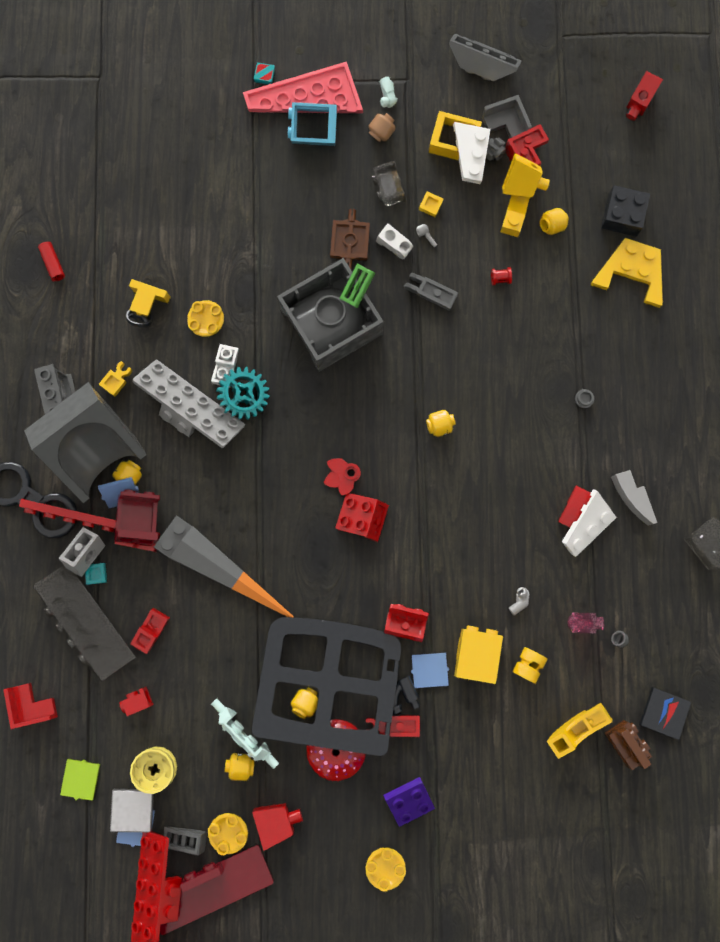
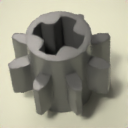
(495, 149)

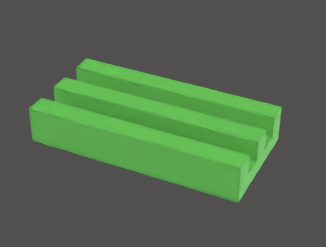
(356, 302)

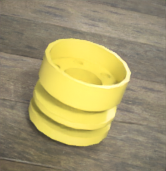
(142, 773)

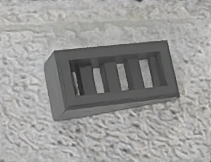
(183, 847)

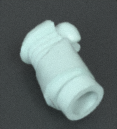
(387, 87)

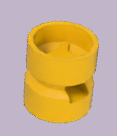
(531, 672)

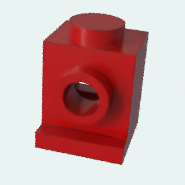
(136, 702)

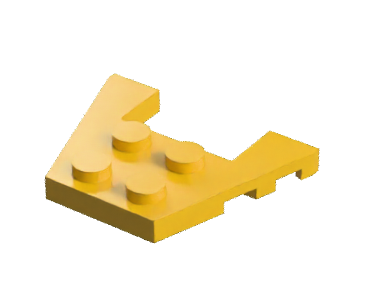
(637, 263)

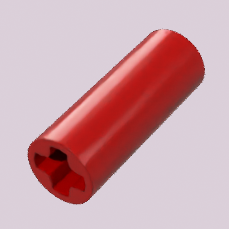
(51, 261)

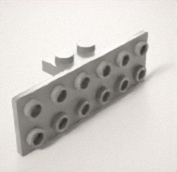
(186, 405)

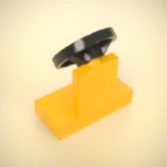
(143, 302)

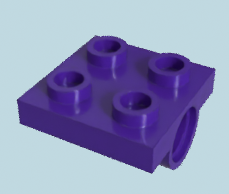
(409, 801)

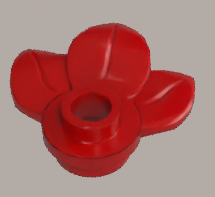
(339, 475)

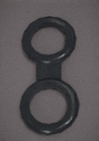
(30, 494)

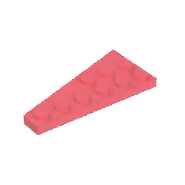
(322, 86)

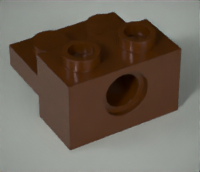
(625, 735)

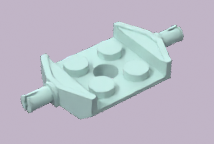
(248, 743)

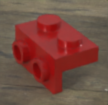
(406, 622)

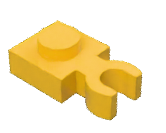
(114, 381)

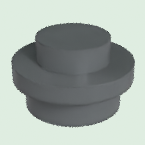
(584, 398)

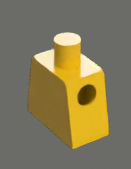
(523, 178)

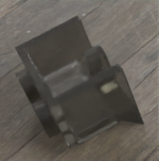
(389, 184)

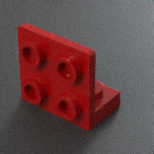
(362, 516)

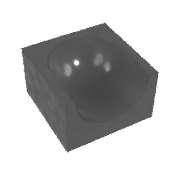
(325, 321)
(81, 439)

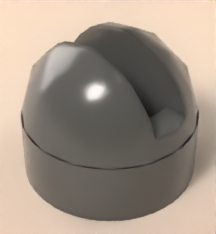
(620, 639)

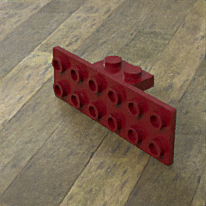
(220, 886)

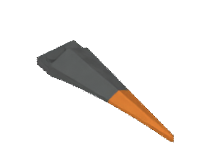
(190, 548)

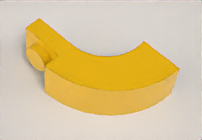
(578, 728)

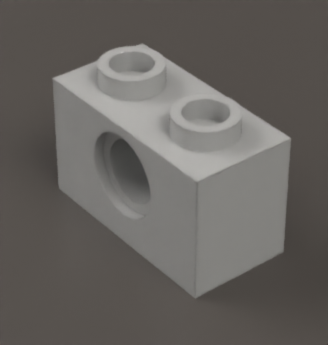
(82, 551)

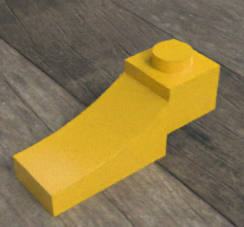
(515, 215)

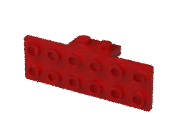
(156, 896)

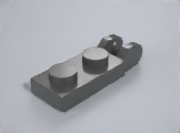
(432, 291)

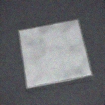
(131, 811)

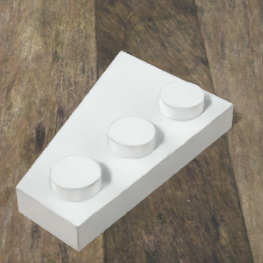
(472, 150)
(590, 524)

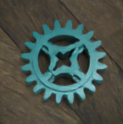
(237, 388)

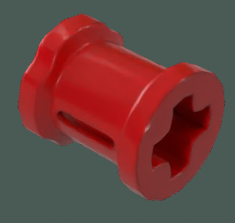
(501, 276)

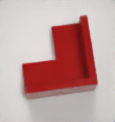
(526, 142)
(24, 710)

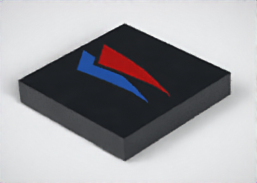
(665, 713)

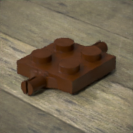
(350, 239)

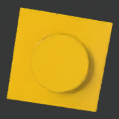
(431, 204)

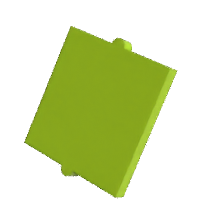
(80, 779)

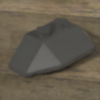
(482, 59)

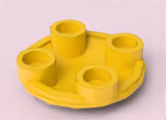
(205, 318)
(227, 833)
(385, 869)

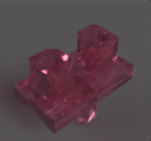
(585, 622)

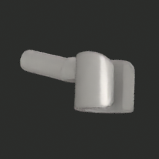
(423, 230)

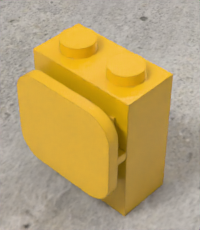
(478, 655)

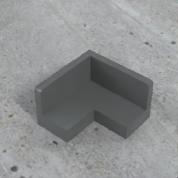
(508, 115)

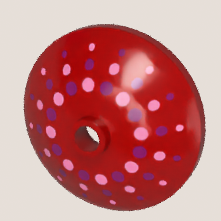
(335, 766)

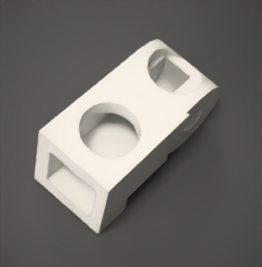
(394, 241)

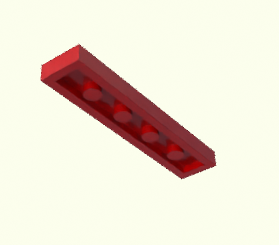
(68, 515)

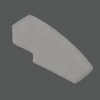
(634, 497)

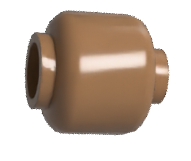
(382, 127)

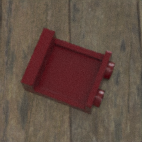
(136, 517)

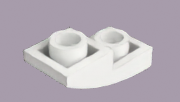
(225, 361)

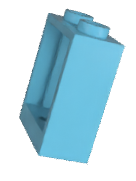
(293, 114)

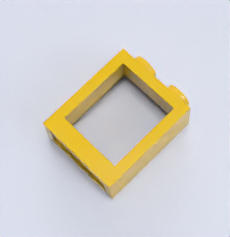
(445, 149)

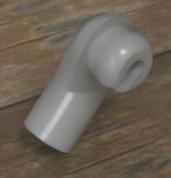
(522, 601)

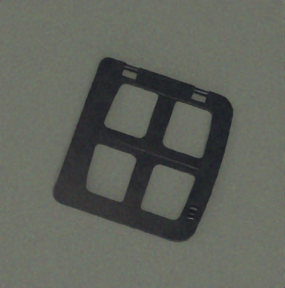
(328, 682)

